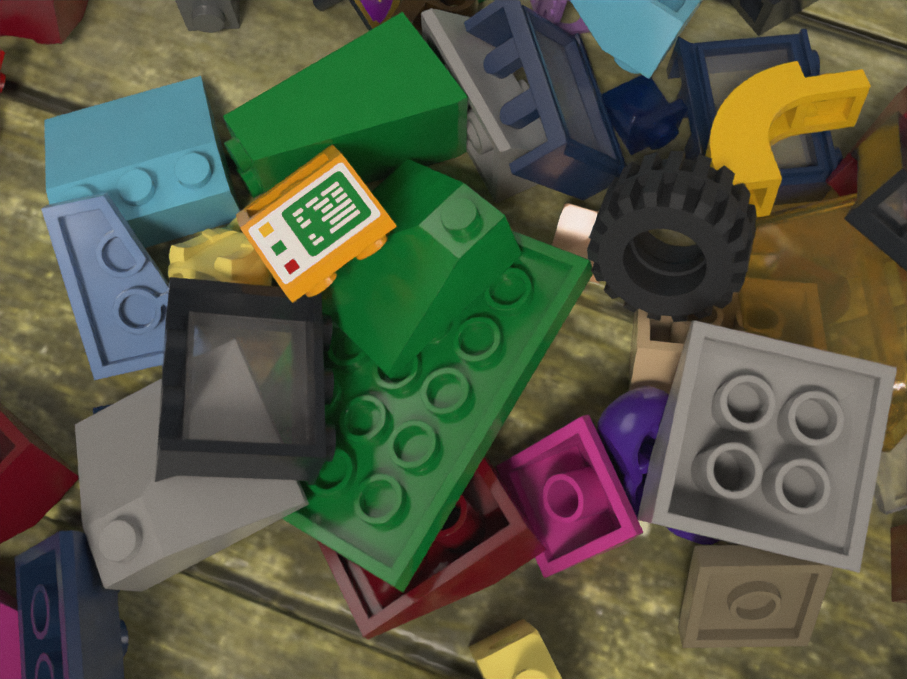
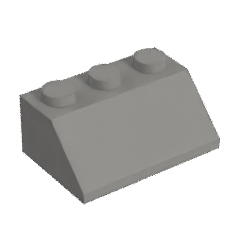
(488, 139)

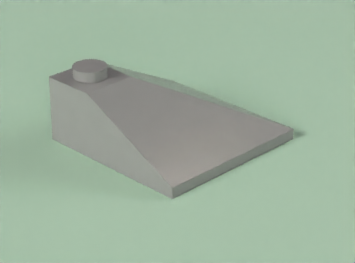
(770, 446)
(157, 529)

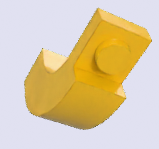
(775, 107)

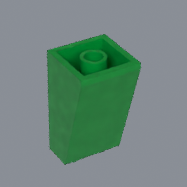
(371, 99)

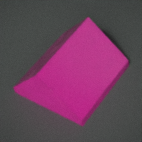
(571, 496)

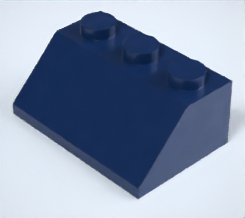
(66, 614)

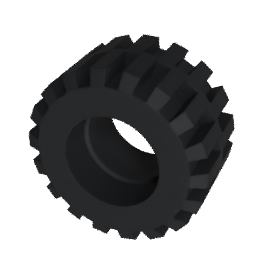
(679, 198)

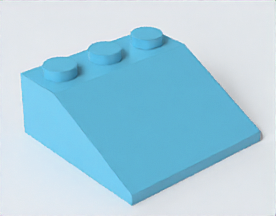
(151, 156)

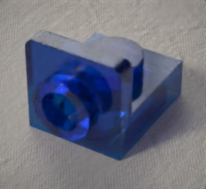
(643, 114)

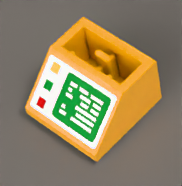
(315, 224)

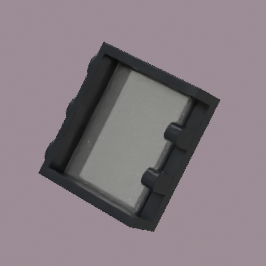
(244, 383)

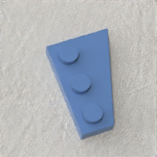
(110, 285)

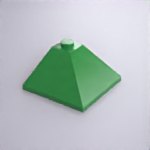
(428, 270)

